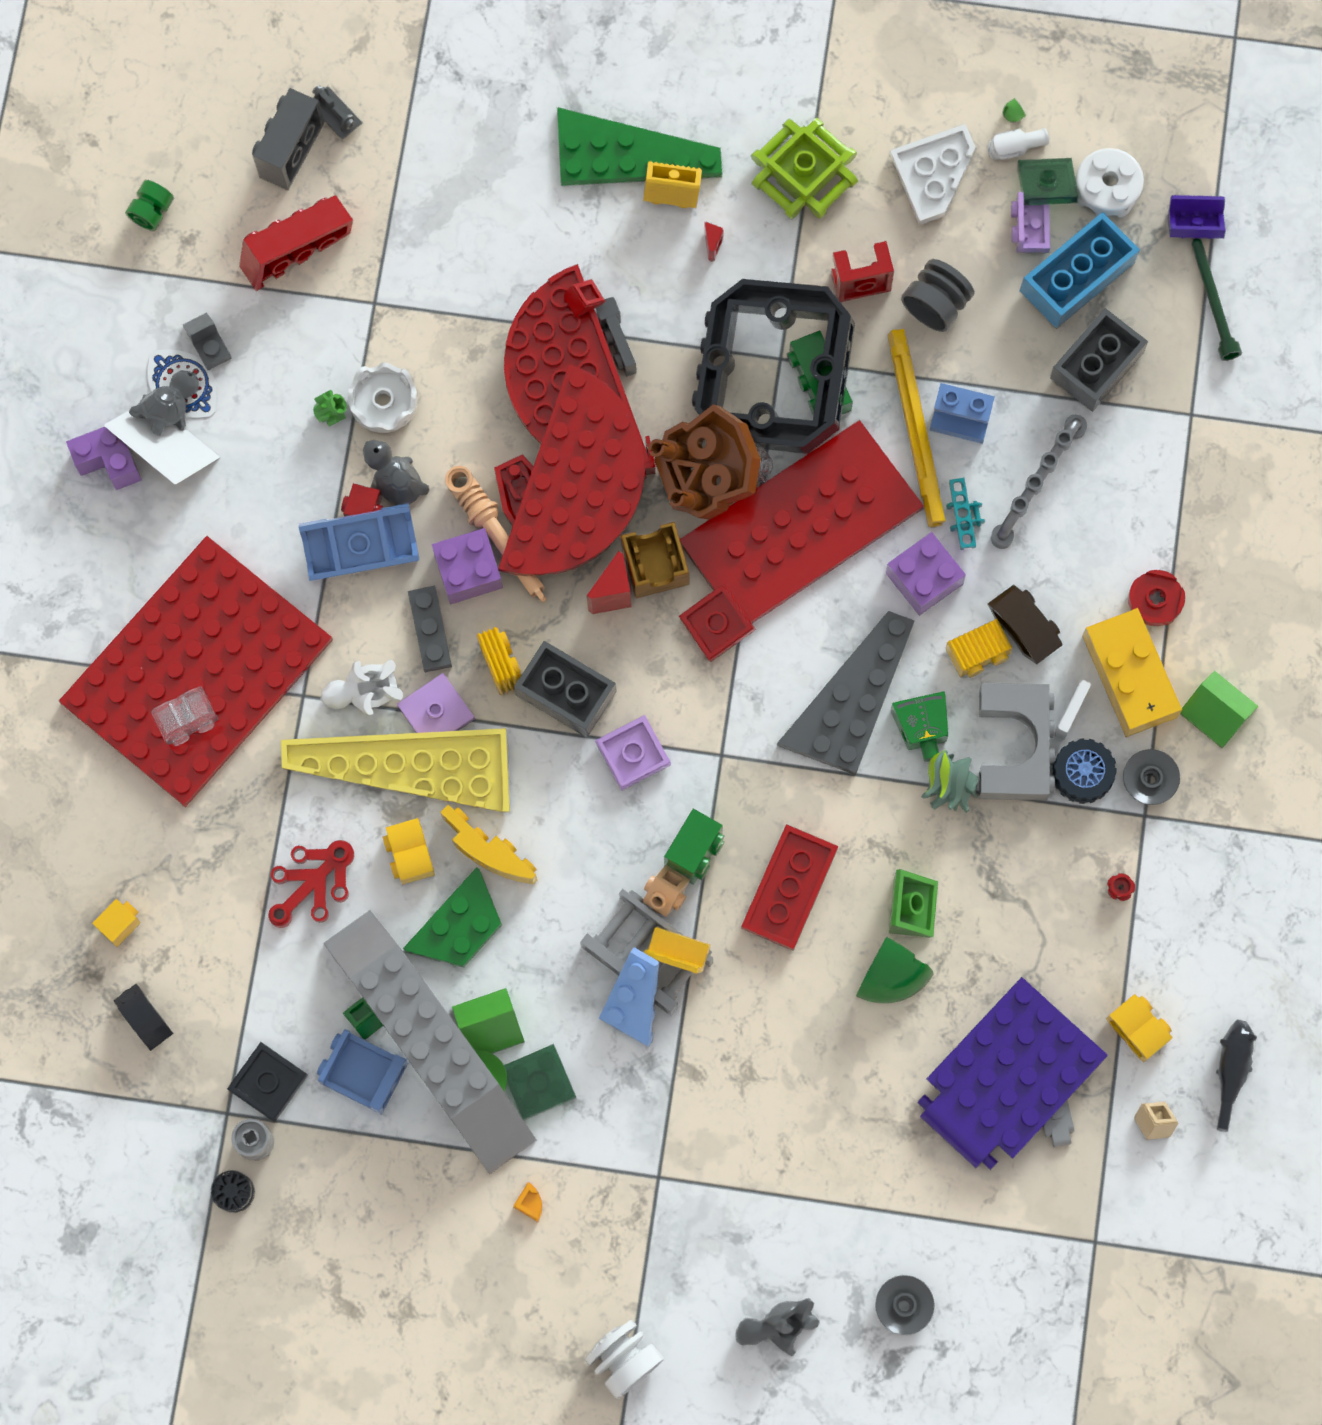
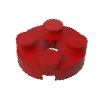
(1169, 589)

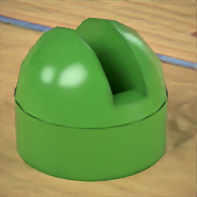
(1013, 111)

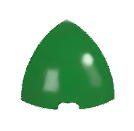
(894, 975)

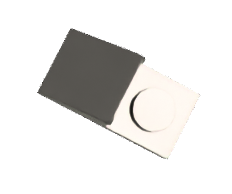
(207, 341)

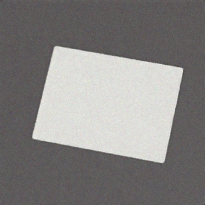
(173, 454)

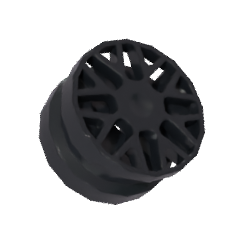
(232, 1191)

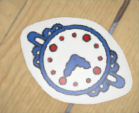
(165, 363)

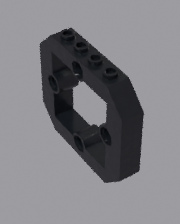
(801, 302)

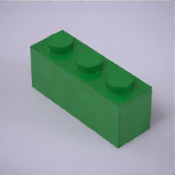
(800, 355)

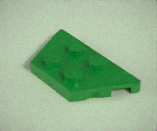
(459, 925)

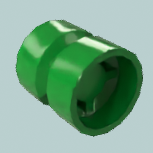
(149, 205)

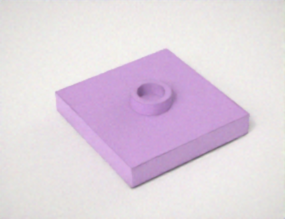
(436, 708)
(633, 752)

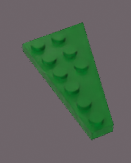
(614, 152)

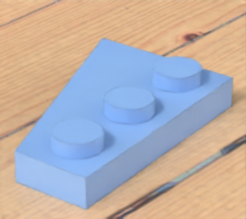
(632, 997)

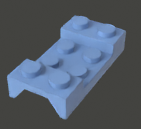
(359, 542)

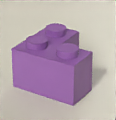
(102, 450)

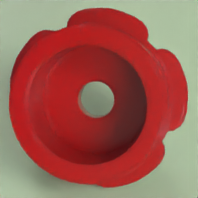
(1124, 880)

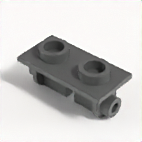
(336, 112)

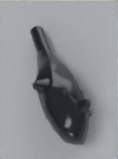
(1234, 1067)

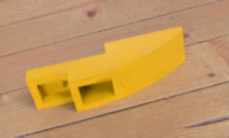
(494, 856)

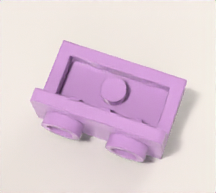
(1031, 227)

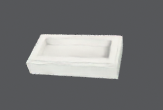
(1072, 709)

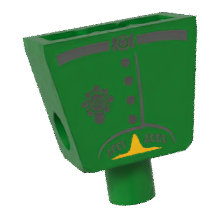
(922, 722)

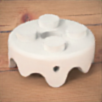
(1115, 199)
(380, 380)

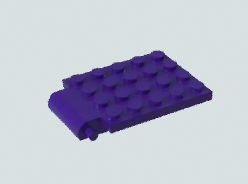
(1008, 1076)

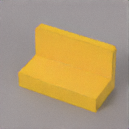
(678, 950)

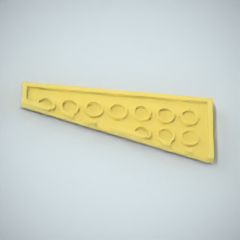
(444, 766)

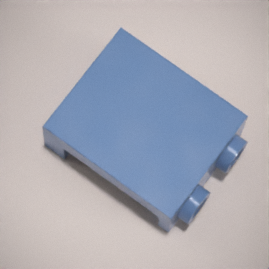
(961, 413)
(361, 1071)

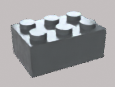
(288, 138)
(1098, 359)
(565, 689)

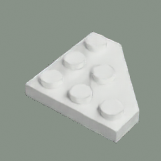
(933, 170)

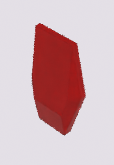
(512, 482)

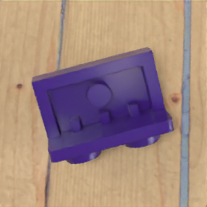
(1196, 216)

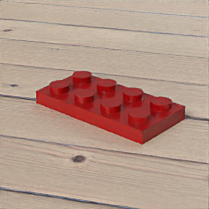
(789, 887)

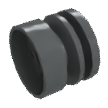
(937, 295)

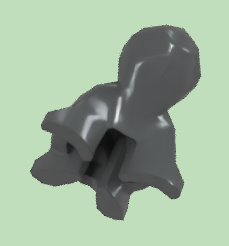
(167, 403)
(394, 475)
(780, 1325)

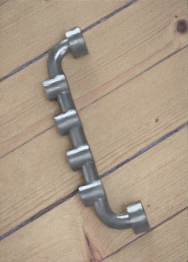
(1074, 428)

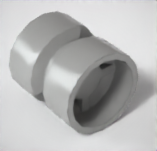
(252, 1139)

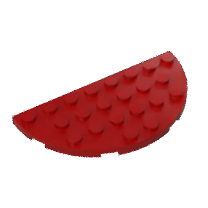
(544, 343)
(581, 482)

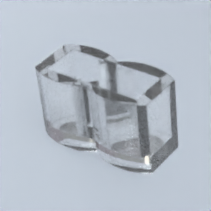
(184, 716)

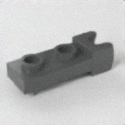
(609, 319)

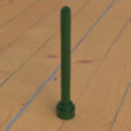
(1229, 348)

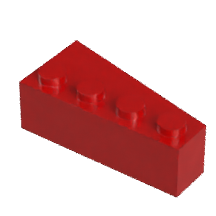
(293, 240)

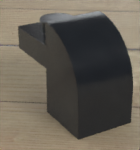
(143, 1017)

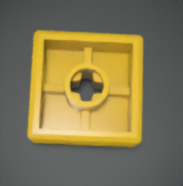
(496, 652)

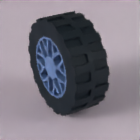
(1084, 771)

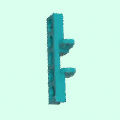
(966, 506)

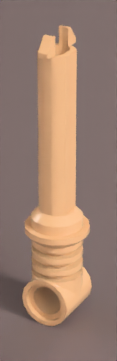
(484, 514)

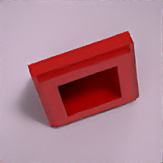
(714, 237)
(583, 297)

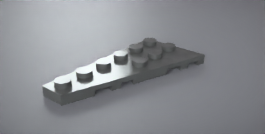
(846, 710)

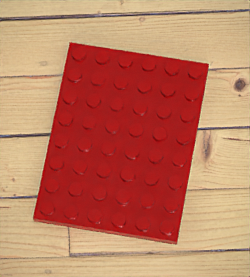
(206, 629)

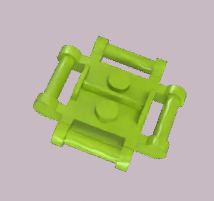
(804, 167)

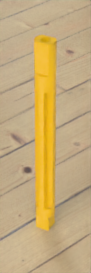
(916, 427)

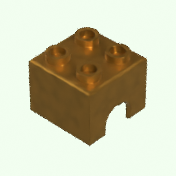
(655, 561)

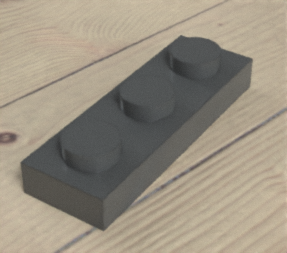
(429, 629)

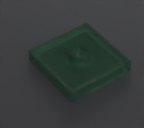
(1047, 181)

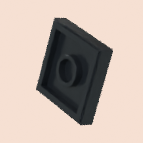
(267, 1082)

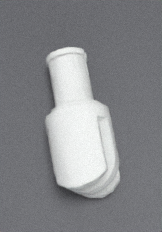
(1015, 143)

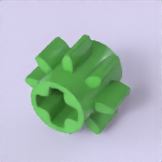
(329, 408)

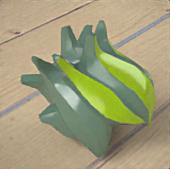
(950, 781)

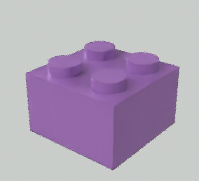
(467, 566)
(925, 573)

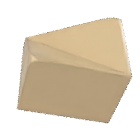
(1155, 1120)

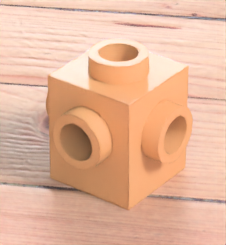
(666, 891)

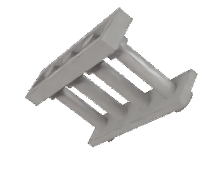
(598, 946)

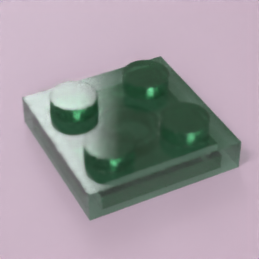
(539, 1082)

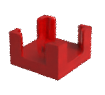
(865, 280)

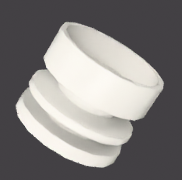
(623, 1359)

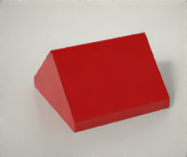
(611, 589)

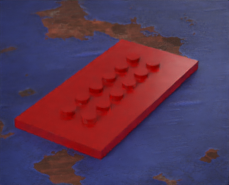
(803, 522)

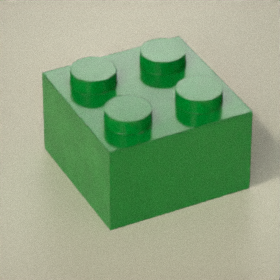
(694, 846)

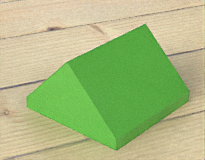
(1218, 709)
(913, 905)
(489, 1022)

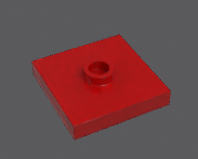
(717, 622)

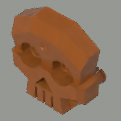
(727, 454)

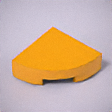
(529, 1202)

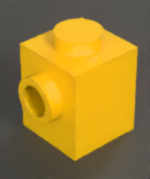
(117, 921)

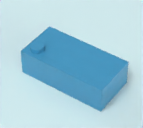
(1079, 270)

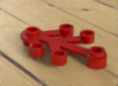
(314, 880)

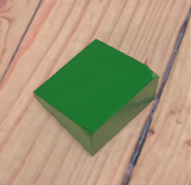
(363, 1018)

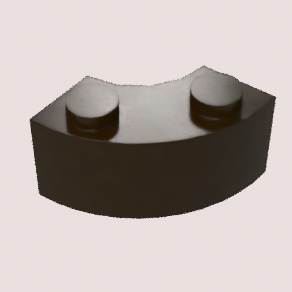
(1025, 623)

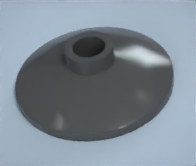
(1158, 765)
(915, 1293)

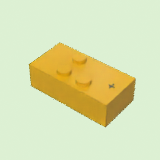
(1131, 672)

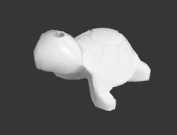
(365, 687)

